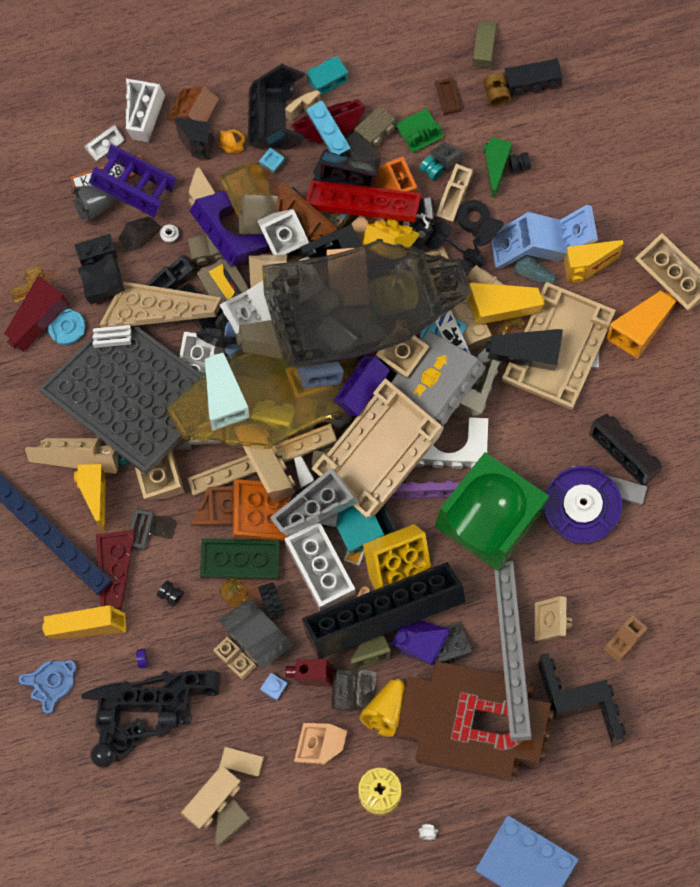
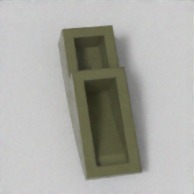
(484, 44)

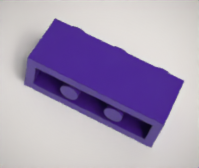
(361, 385)

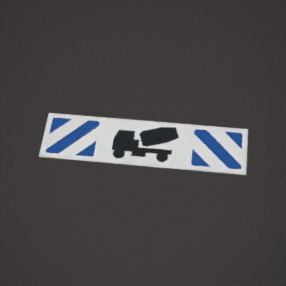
(450, 331)

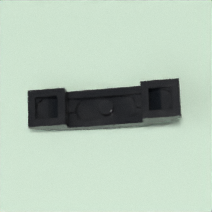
(216, 338)

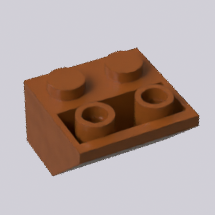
(193, 104)

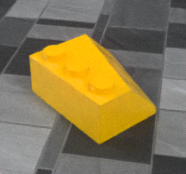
(396, 556)

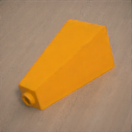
(638, 326)

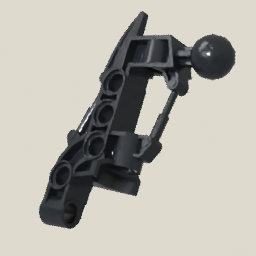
(113, 700)

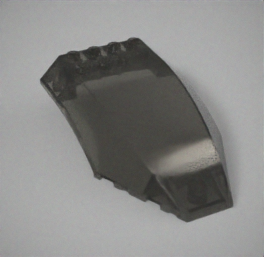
(358, 300)

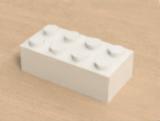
(320, 566)

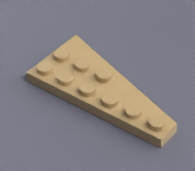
(152, 305)

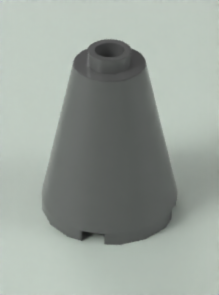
(91, 201)

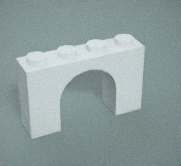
(467, 455)

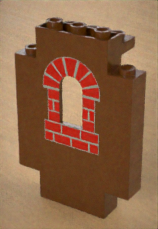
(441, 719)

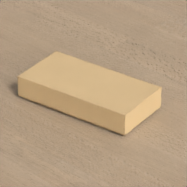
(241, 762)

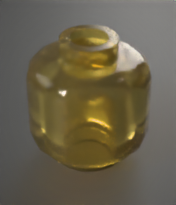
(233, 592)

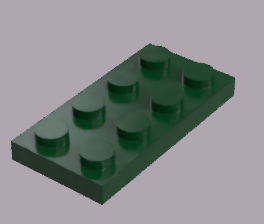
(240, 559)

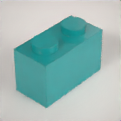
(327, 75)

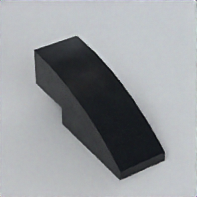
(175, 274)

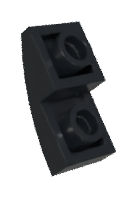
(123, 750)

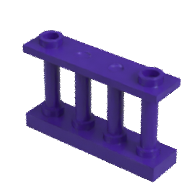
(126, 192)

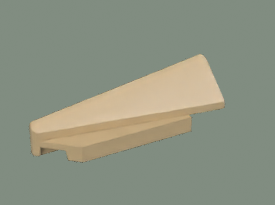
(74, 452)

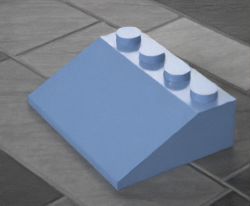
(524, 859)

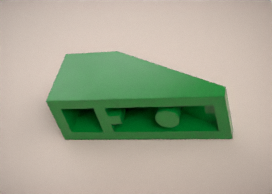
(496, 159)

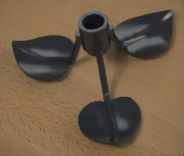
(483, 233)

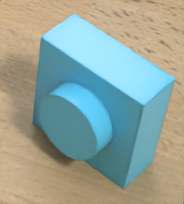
(272, 160)

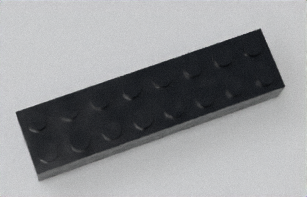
(383, 610)

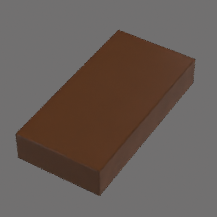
(448, 96)

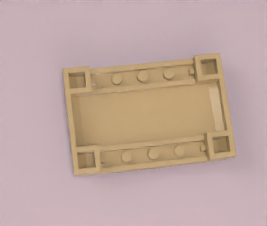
(584, 330)
(381, 447)

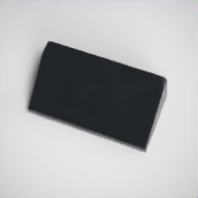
(385, 520)

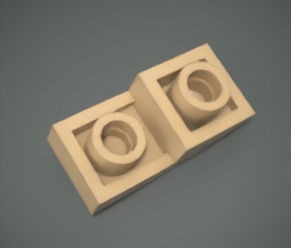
(234, 658)

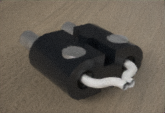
(422, 228)

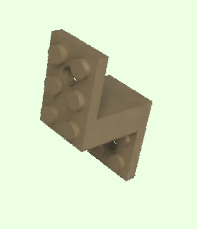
(475, 399)

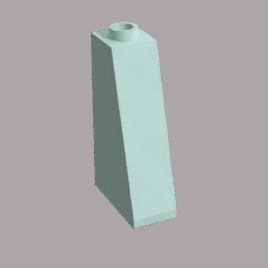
(224, 395)

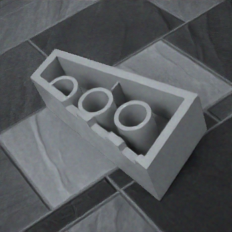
(315, 503)

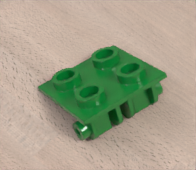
(419, 130)

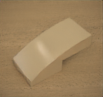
(303, 102)

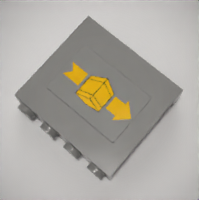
(440, 378)

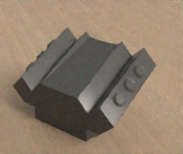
(255, 633)

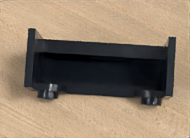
(267, 109)

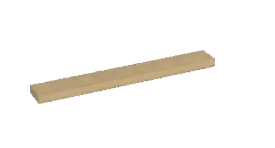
(243, 467)

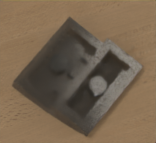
(352, 689)

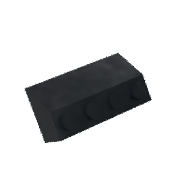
(624, 449)

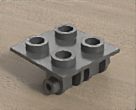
(455, 645)

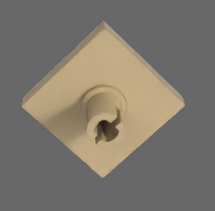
(551, 619)

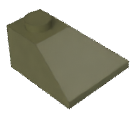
(371, 653)

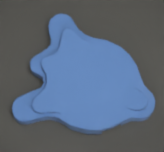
(50, 682)

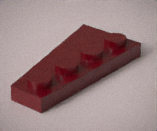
(113, 560)

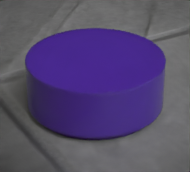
(142, 658)

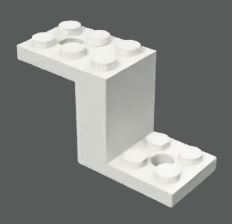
(250, 303)

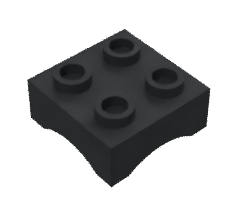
(101, 279)

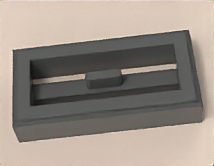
(142, 546)

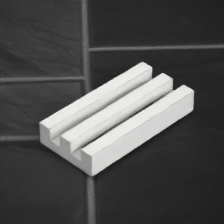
(112, 333)

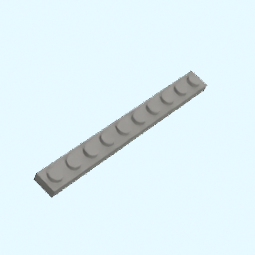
(512, 653)

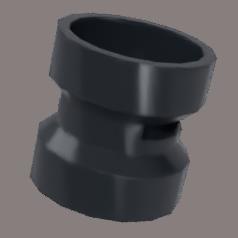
(519, 162)
(171, 594)

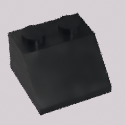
(196, 137)

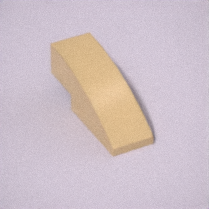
(455, 192)

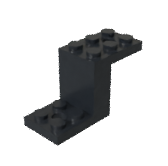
(341, 239)
(581, 700)

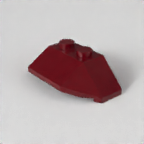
(344, 114)

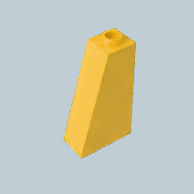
(503, 302)
(85, 623)

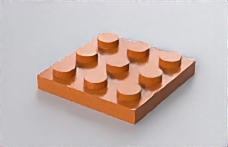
(253, 511)

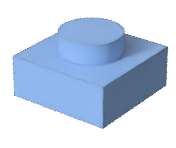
(273, 686)

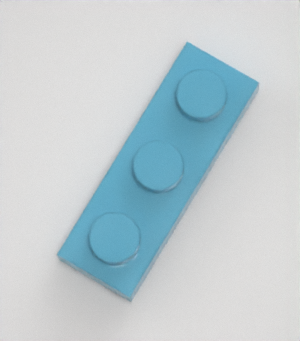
(327, 128)

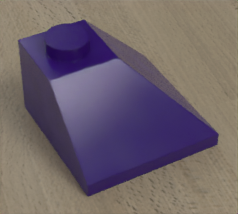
(420, 641)

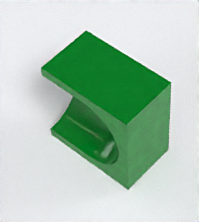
(491, 511)

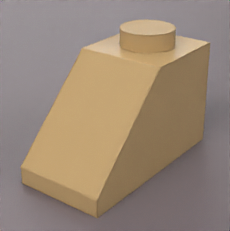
(199, 187)

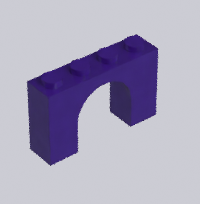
(232, 247)

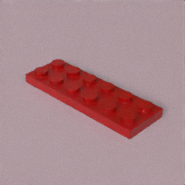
(364, 201)

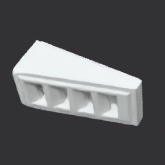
(303, 473)

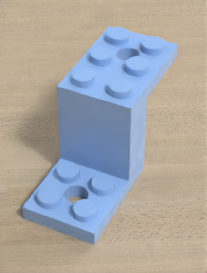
(543, 236)

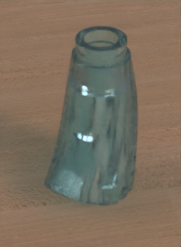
(531, 270)

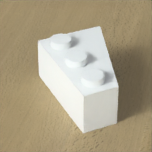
(143, 108)

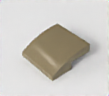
(253, 209)

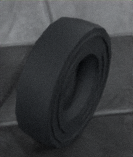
(469, 206)

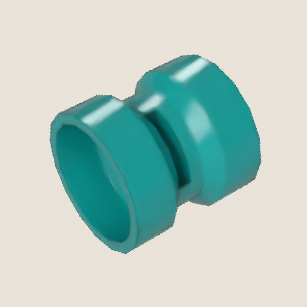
(432, 168)

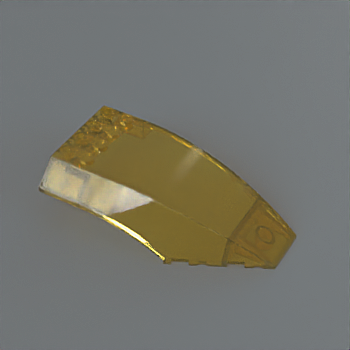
(274, 401)

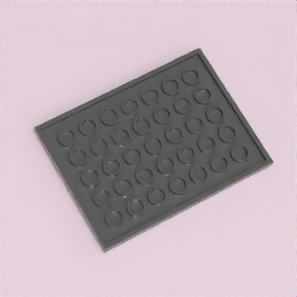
(124, 395)

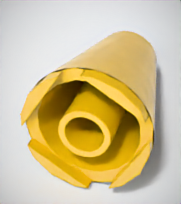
(385, 709)

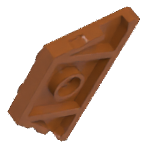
(312, 221)
(215, 507)

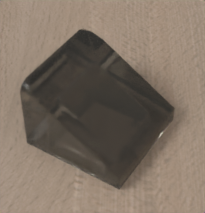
(163, 527)

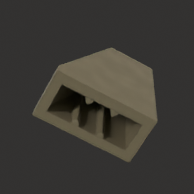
(259, 339)

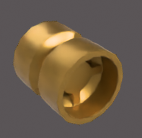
(496, 89)

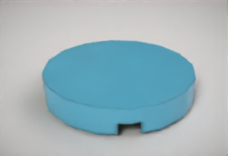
(67, 328)

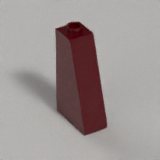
(35, 314)

